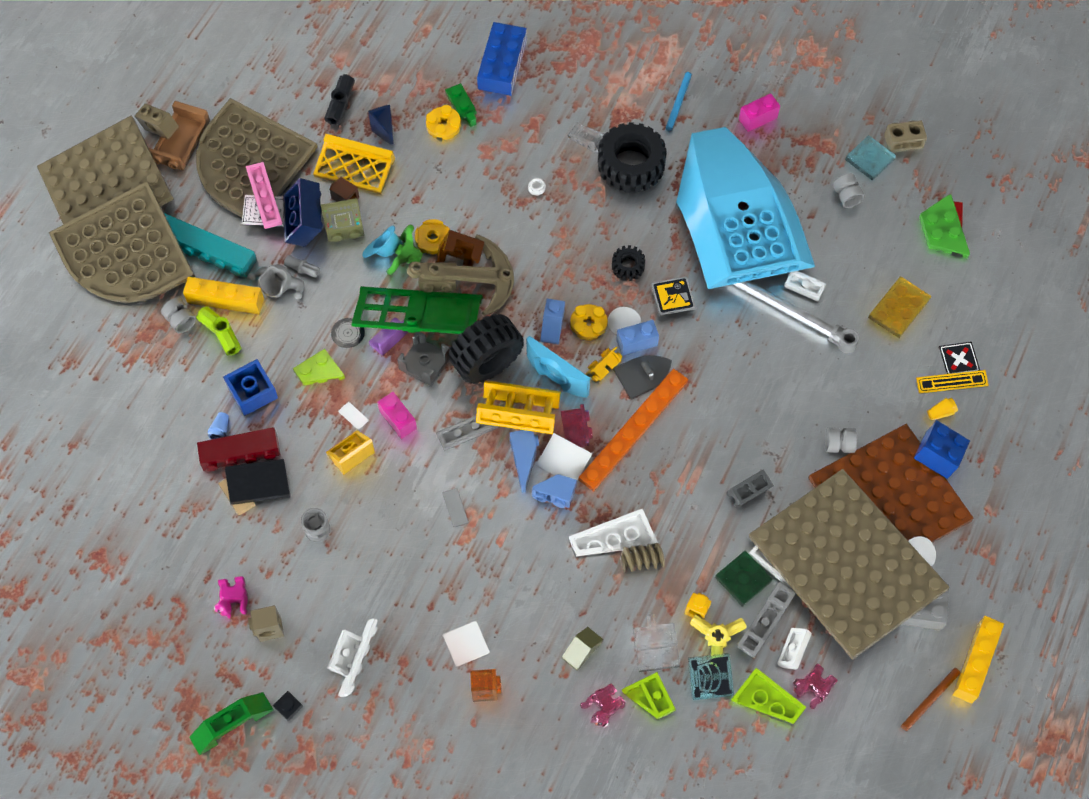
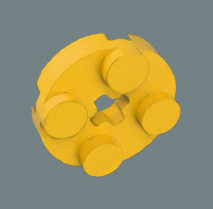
(440, 114)
(430, 227)
(586, 312)

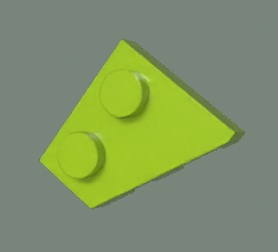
(318, 369)
(651, 696)

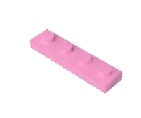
(264, 195)

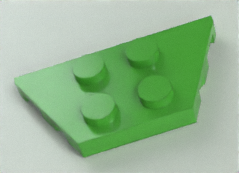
(944, 228)

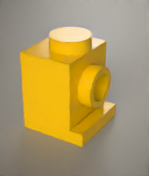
(698, 605)

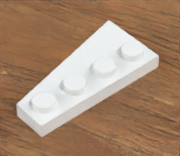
(613, 535)

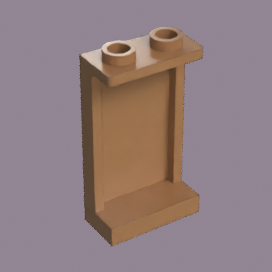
(180, 146)

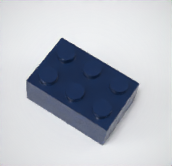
(302, 212)

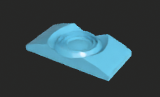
(557, 369)

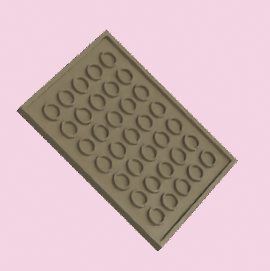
(848, 563)

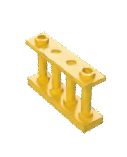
(518, 418)

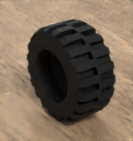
(633, 138)
(486, 348)

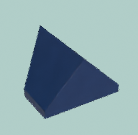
(381, 123)

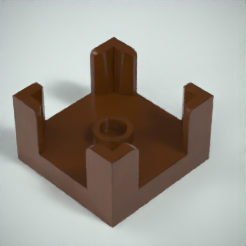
(460, 247)

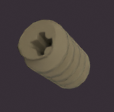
(642, 557)

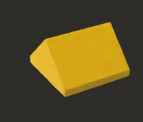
(351, 451)

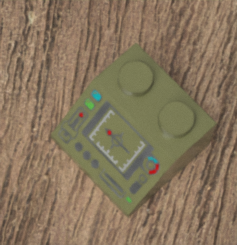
(342, 220)

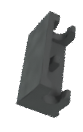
(750, 488)

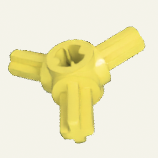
(727, 631)

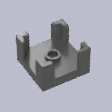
(424, 359)

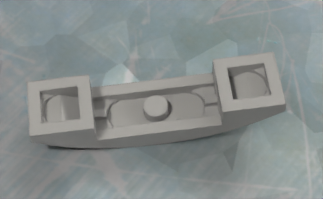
(766, 620)

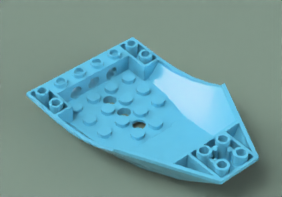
(713, 183)

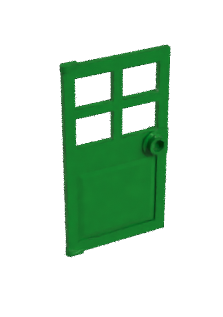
(425, 310)

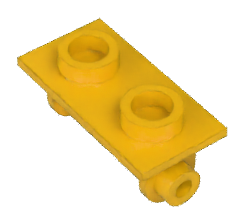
(598, 368)

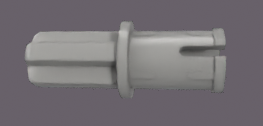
(301, 266)

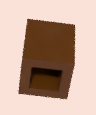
(343, 190)

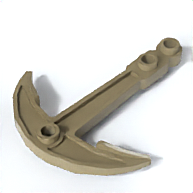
(489, 275)

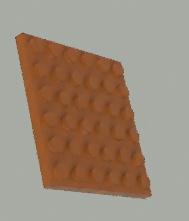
(901, 487)

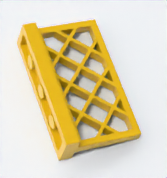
(357, 149)

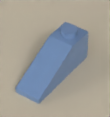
(524, 452)

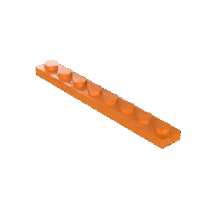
(633, 430)

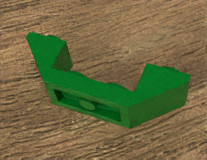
(229, 718)

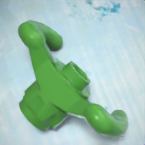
(407, 252)

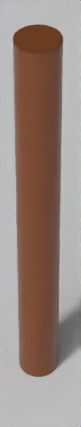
(934, 695)

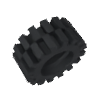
(628, 272)

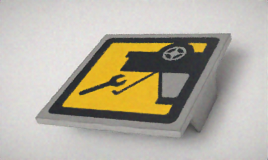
(673, 295)

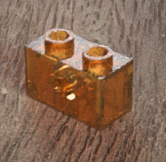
(485, 685)

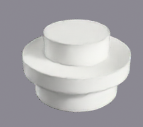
(536, 186)

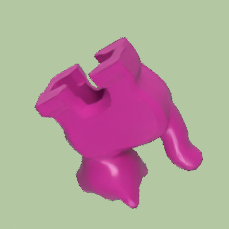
(232, 594)

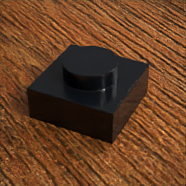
(287, 705)

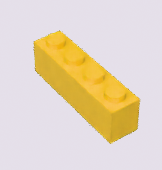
(223, 295)
(978, 659)

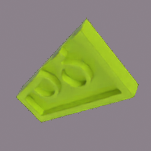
(768, 698)

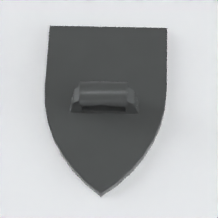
(642, 374)

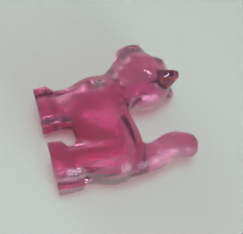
(813, 681)
(606, 704)

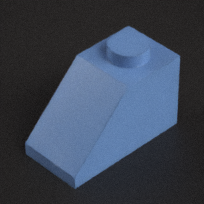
(552, 321)

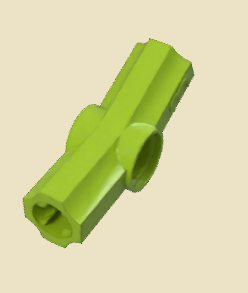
(214, 323)

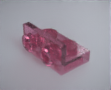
(576, 427)

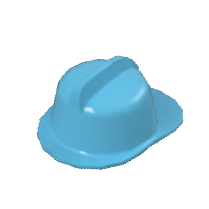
(384, 245)

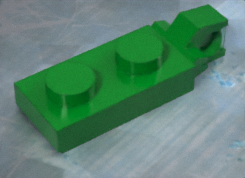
(462, 103)

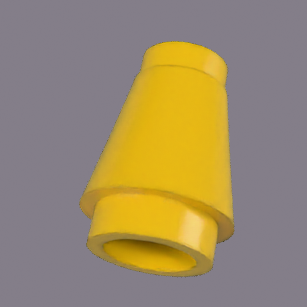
(943, 409)

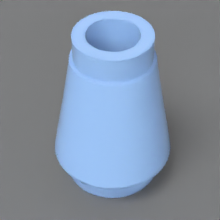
(219, 426)

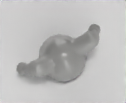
(276, 280)

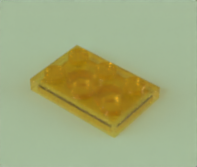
(899, 307)

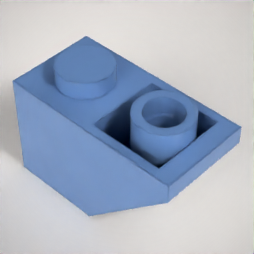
(556, 490)

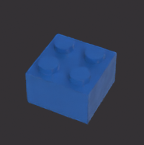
(250, 387)
(942, 449)

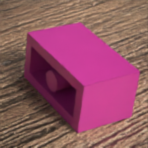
(759, 112)
(397, 415)

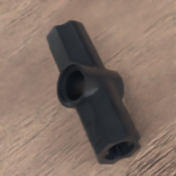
(339, 99)

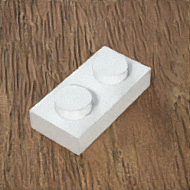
(805, 285)
(794, 648)

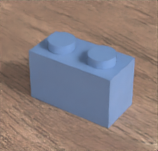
(637, 337)

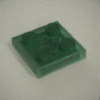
(743, 578)

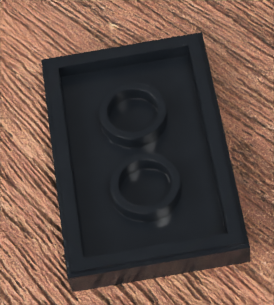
(257, 481)

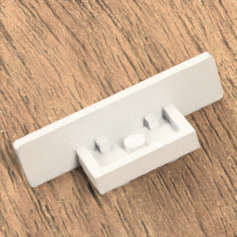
(349, 655)

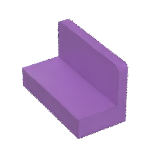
(387, 338)

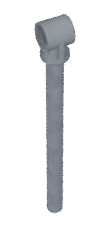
(836, 334)

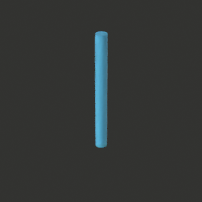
(678, 101)

